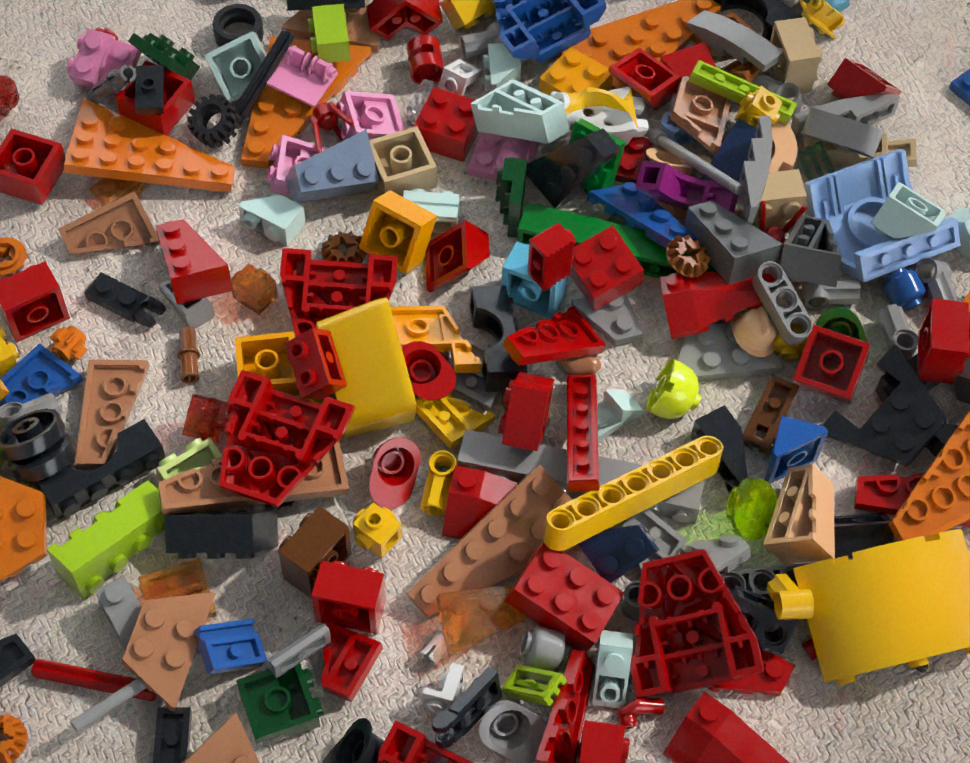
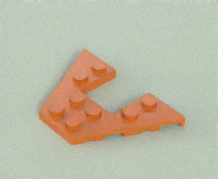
(21, 527)

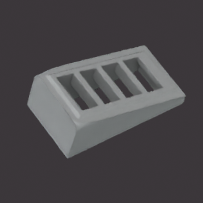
(197, 311)

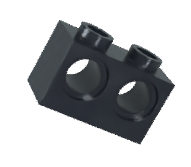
(761, 616)

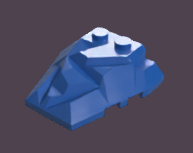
(545, 26)

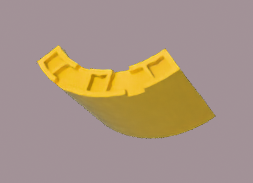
(889, 605)

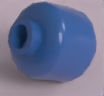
(904, 288)

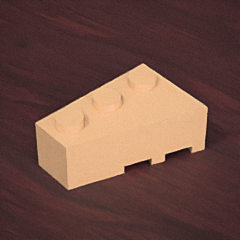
(803, 518)

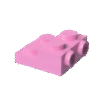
(98, 56)
(371, 112)
(493, 149)
(285, 156)

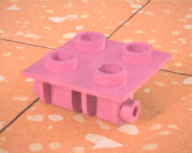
(302, 76)

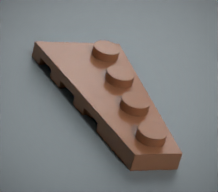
(106, 406)

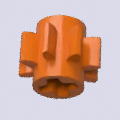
(68, 343)

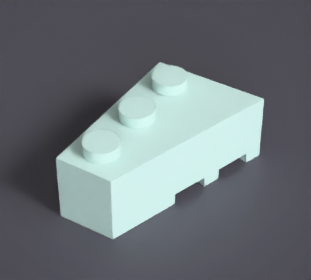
(520, 113)

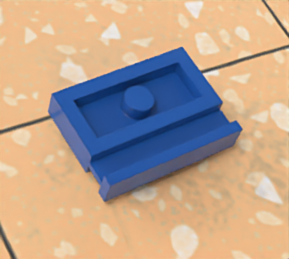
(230, 646)

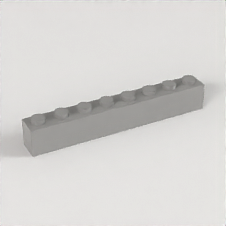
(488, 454)

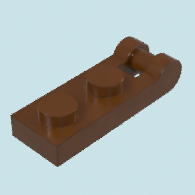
(767, 415)

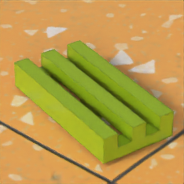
(529, 689)

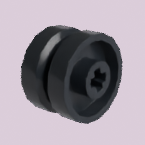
(36, 445)

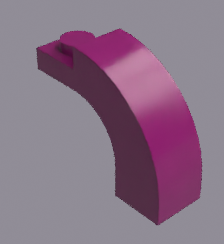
(680, 190)

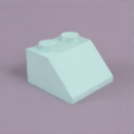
(236, 64)
(907, 214)

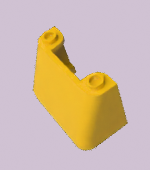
(372, 367)

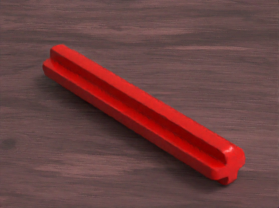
(85, 678)

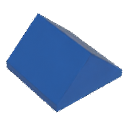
(794, 445)

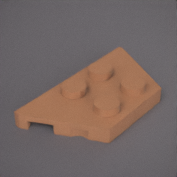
(356, 22)
(700, 113)
(165, 643)

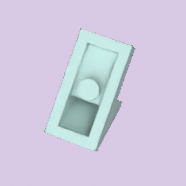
(616, 411)

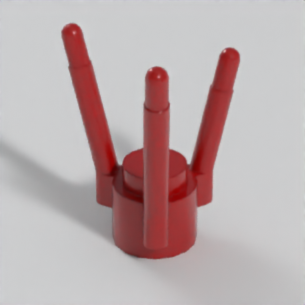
(325, 117)
(776, 232)

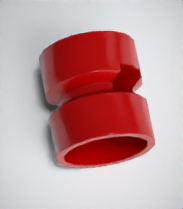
(425, 59)

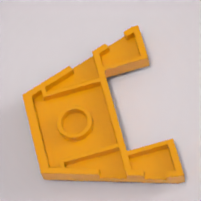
(437, 328)

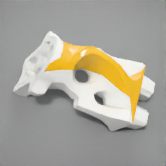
(611, 107)

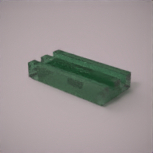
(810, 152)

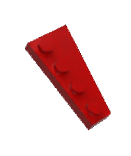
(556, 339)
(885, 493)

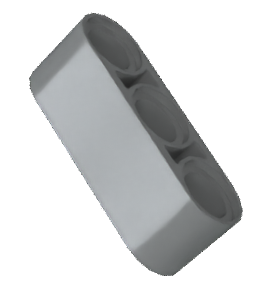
(842, 132)
(783, 290)

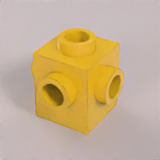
(759, 104)
(376, 529)

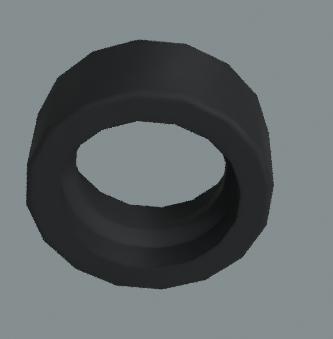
(234, 14)

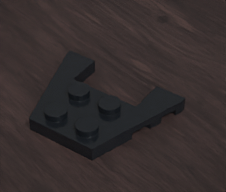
(902, 422)

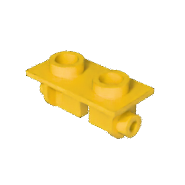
(822, 16)

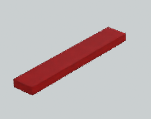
(582, 433)

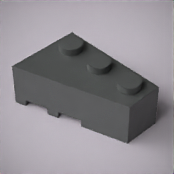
(731, 242)

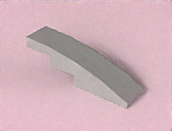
(734, 38)
(863, 109)
(756, 169)

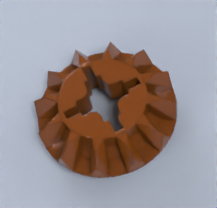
(332, 252)
(686, 265)

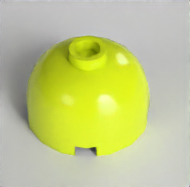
(674, 392)

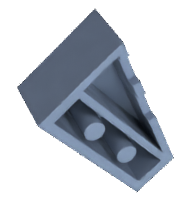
(335, 172)

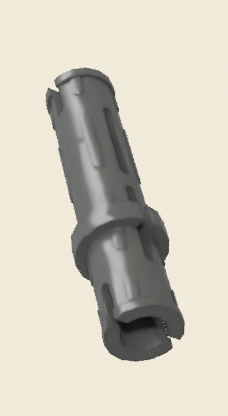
(114, 82)

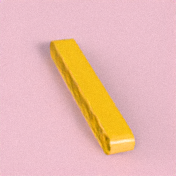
(632, 493)

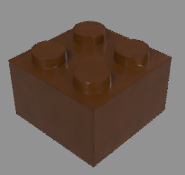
(317, 540)

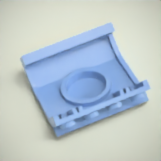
(851, 202)

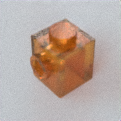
(254, 288)

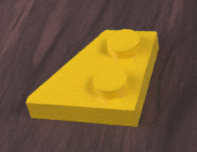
(451, 417)

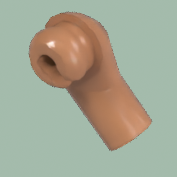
(580, 366)

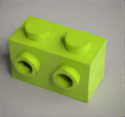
(330, 33)

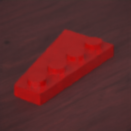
(567, 716)

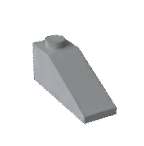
(119, 607)

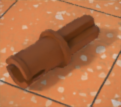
(188, 355)

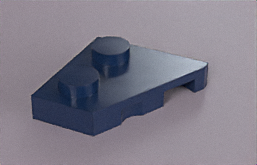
(618, 550)

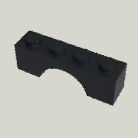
(766, 10)
(492, 312)
(72, 489)

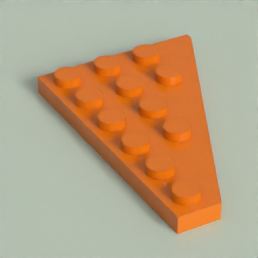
(654, 31)
(281, 114)
(123, 149)
(943, 492)

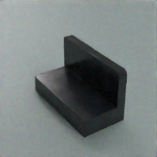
(861, 532)

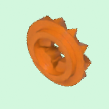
(17, 255)
(16, 731)

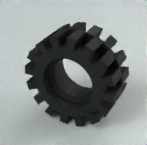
(204, 112)

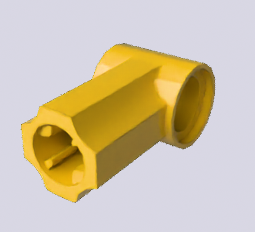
(438, 483)
(789, 599)

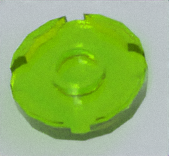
(751, 508)

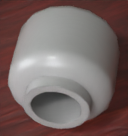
(544, 648)

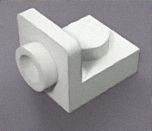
(458, 76)
(449, 689)

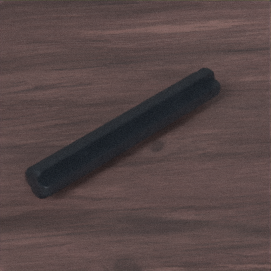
(263, 73)

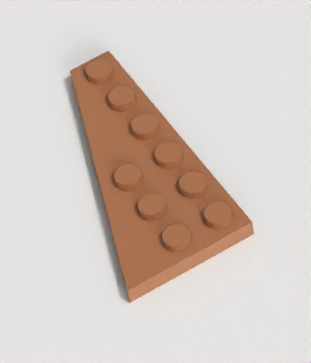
(201, 491)
(496, 544)

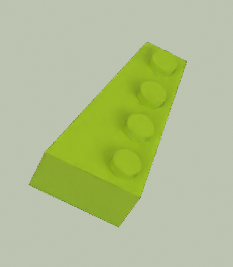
(109, 541)

